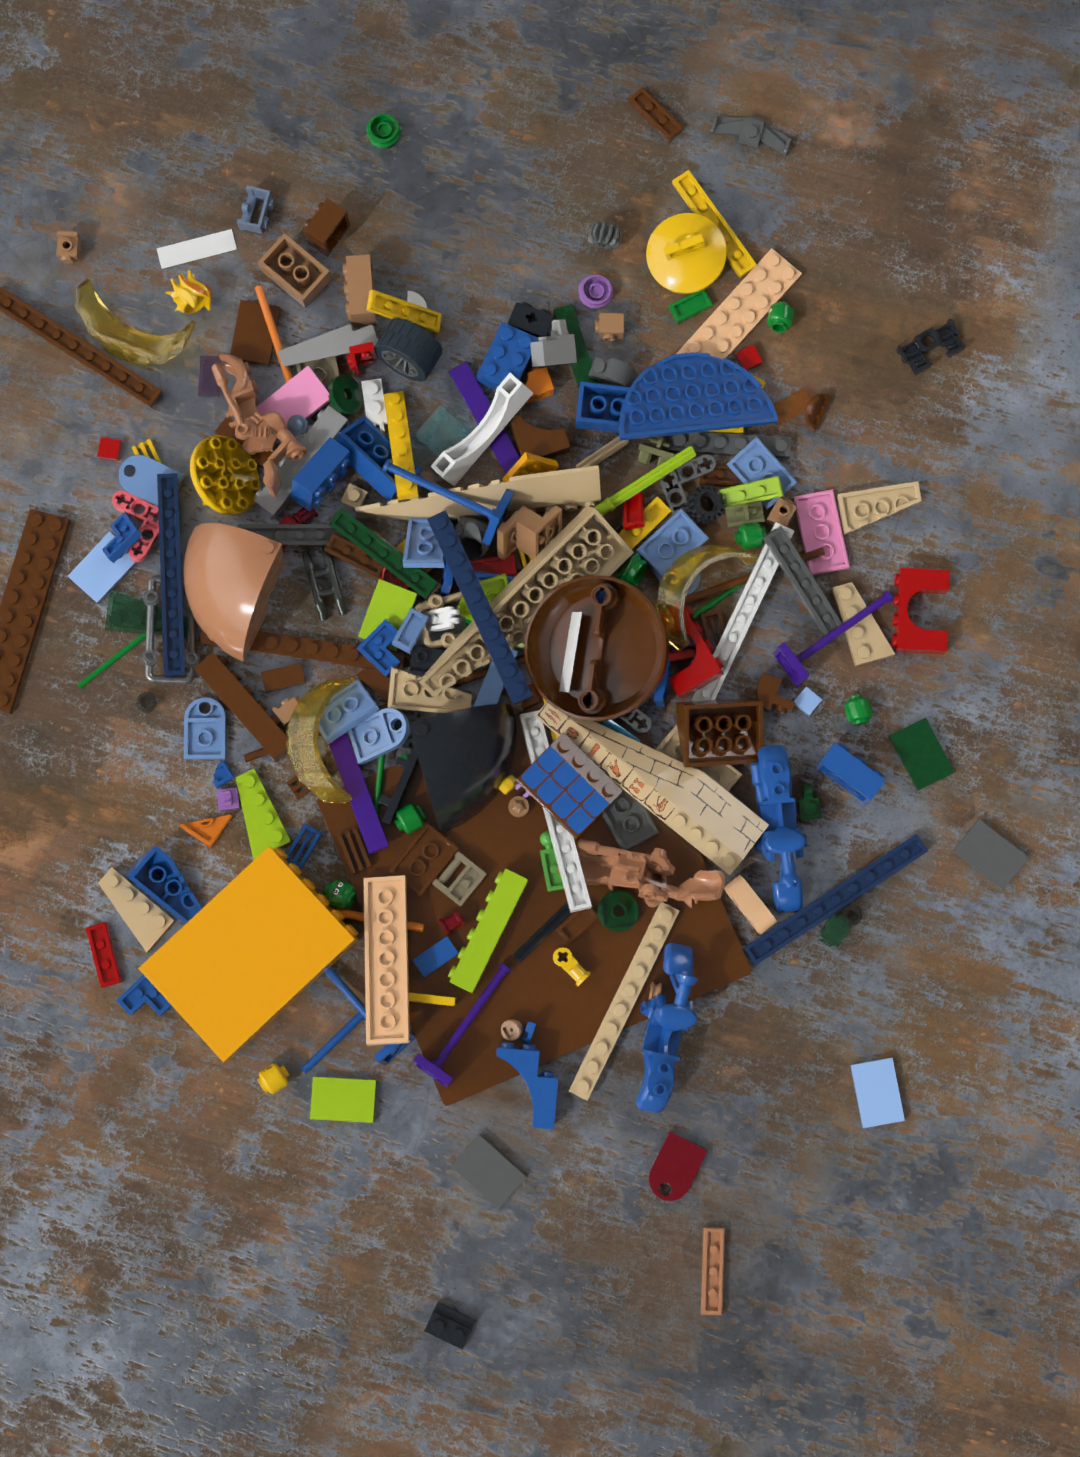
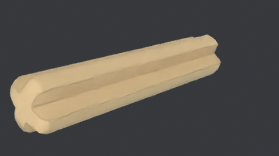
(603, 453)

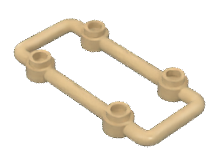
(435, 602)

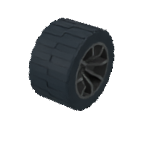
(408, 349)

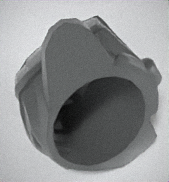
(471, 534)

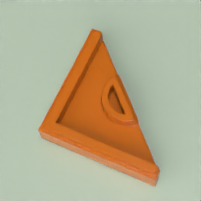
(207, 829)

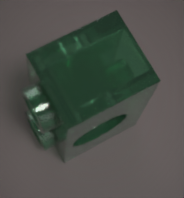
(833, 931)

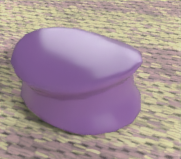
(595, 291)

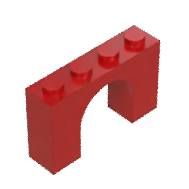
(908, 636)
(704, 667)

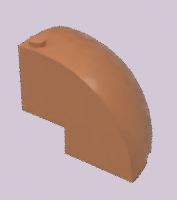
(230, 582)

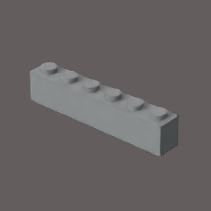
(328, 425)

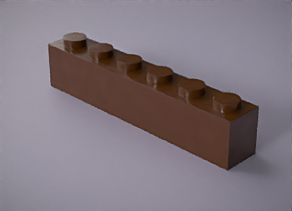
(243, 705)

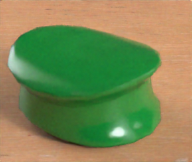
(383, 130)
(635, 570)

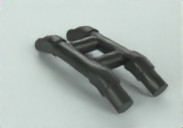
(319, 593)

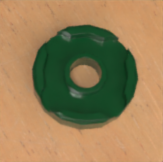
(353, 391)
(606, 914)

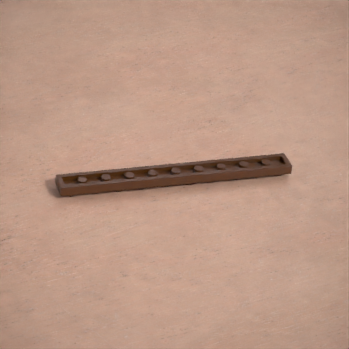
(78, 349)
(309, 649)

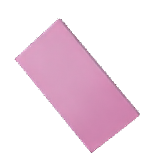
(299, 396)
(822, 528)

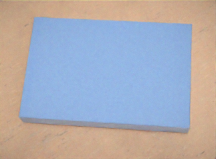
(99, 575)
(877, 1092)

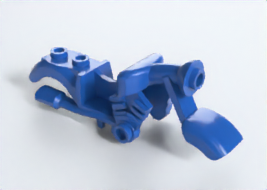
(782, 836)
(665, 1029)

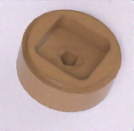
(518, 806)
(511, 1029)

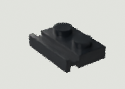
(450, 1325)

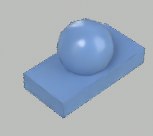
(410, 630)

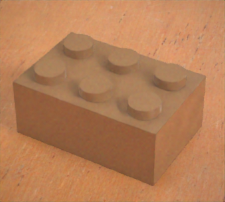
(294, 270)
(360, 280)

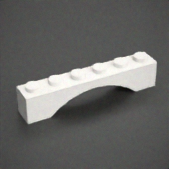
(506, 403)

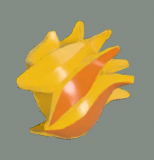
(190, 294)

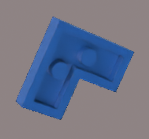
(126, 535)
(375, 648)
(140, 993)

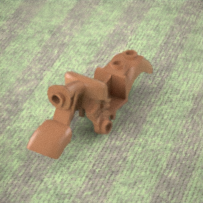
(260, 428)
(646, 873)

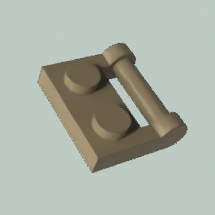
(464, 883)

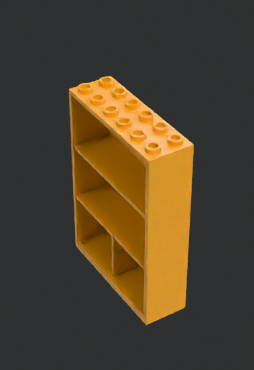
(249, 953)

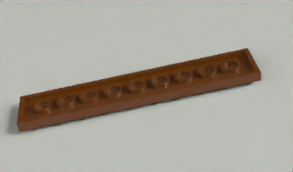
(26, 597)

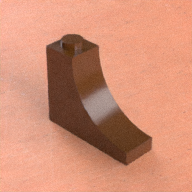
(539, 441)

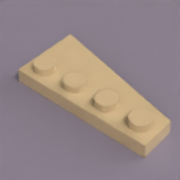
(871, 505)
(139, 912)

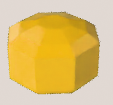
(508, 784)

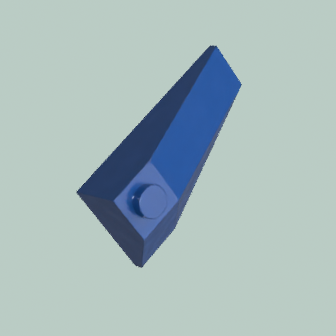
(162, 881)

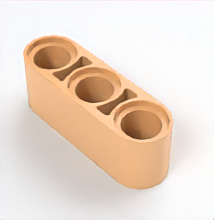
(750, 904)

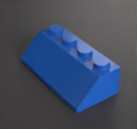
(368, 454)

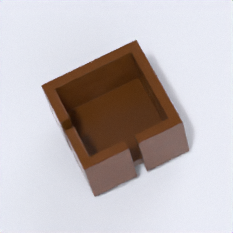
(327, 221)

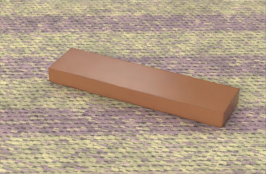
(712, 1271)

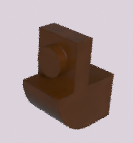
(767, 692)

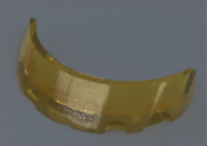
(123, 340)
(677, 581)
(303, 741)

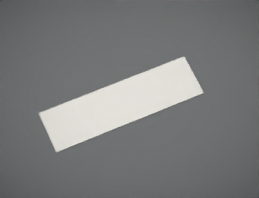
(196, 248)
(570, 652)

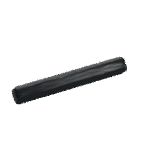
(542, 933)

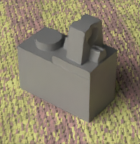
(554, 349)

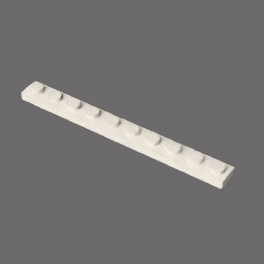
(742, 616)
(562, 840)

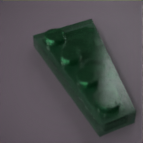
(130, 616)

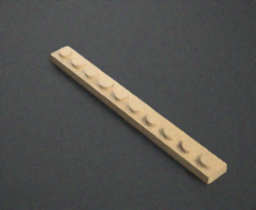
(623, 1001)

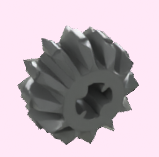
(605, 235)

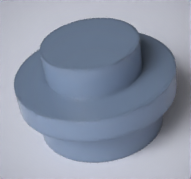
(297, 425)

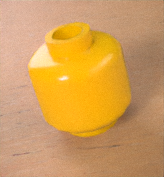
(273, 1078)

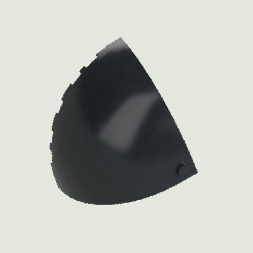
(465, 759)

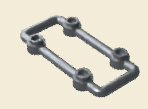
(149, 657)

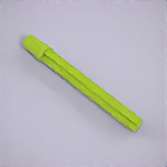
(610, 503)

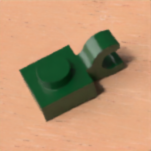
(808, 806)

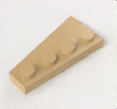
(865, 638)
(409, 694)

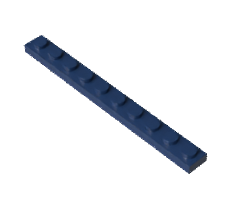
(171, 575)
(479, 607)
(835, 899)

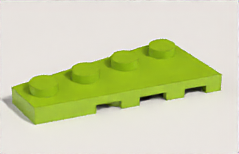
(260, 816)

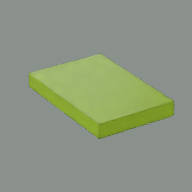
(387, 603)
(343, 1099)

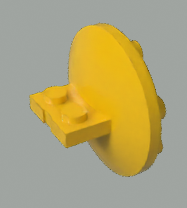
(686, 253)
(224, 475)

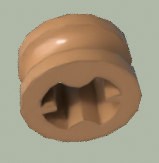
(654, 990)

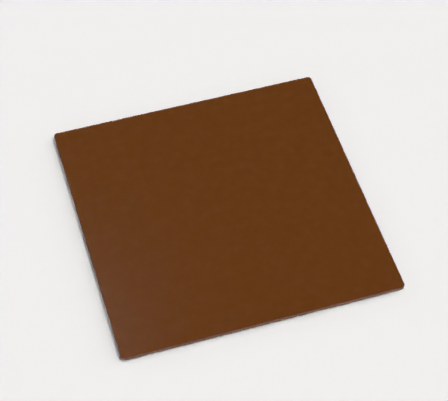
(536, 987)

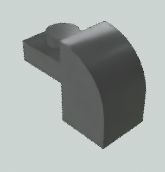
(613, 371)

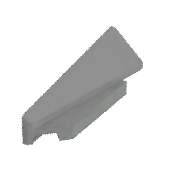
(327, 345)

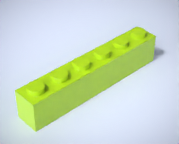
(488, 931)

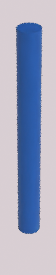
(332, 1043)

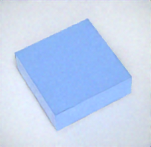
(807, 701)

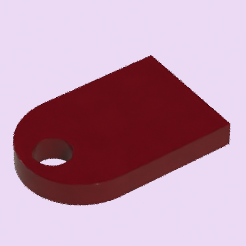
(676, 1165)

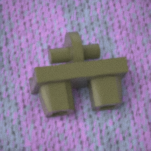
(647, 451)
(744, 514)

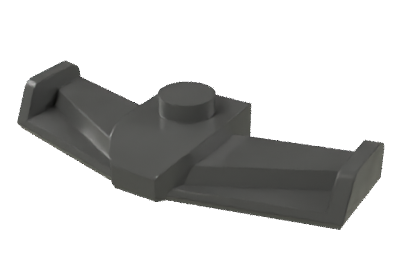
(751, 132)

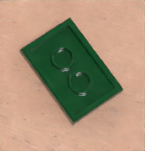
(921, 754)

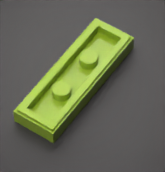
(752, 492)

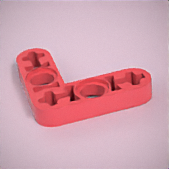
(148, 523)

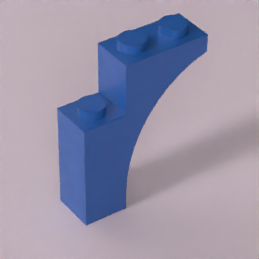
(541, 1086)

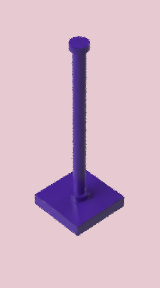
(792, 664)
(434, 1068)

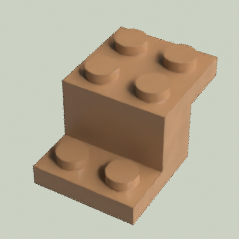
(528, 532)

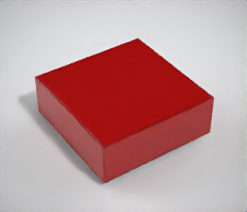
(749, 358)
(109, 449)

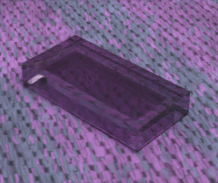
(207, 383)

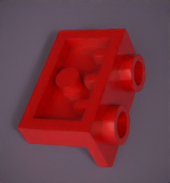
(362, 354)

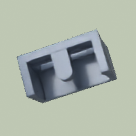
(248, 208)

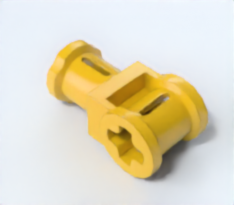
(572, 966)

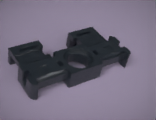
(916, 355)

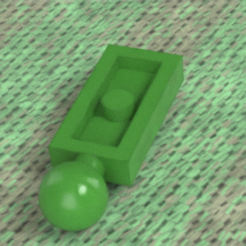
(549, 863)

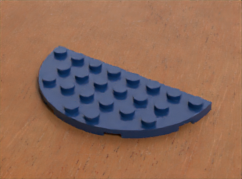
(693, 396)

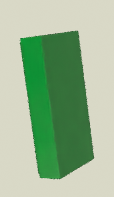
(690, 306)

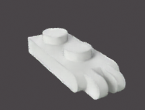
(374, 402)
(441, 619)

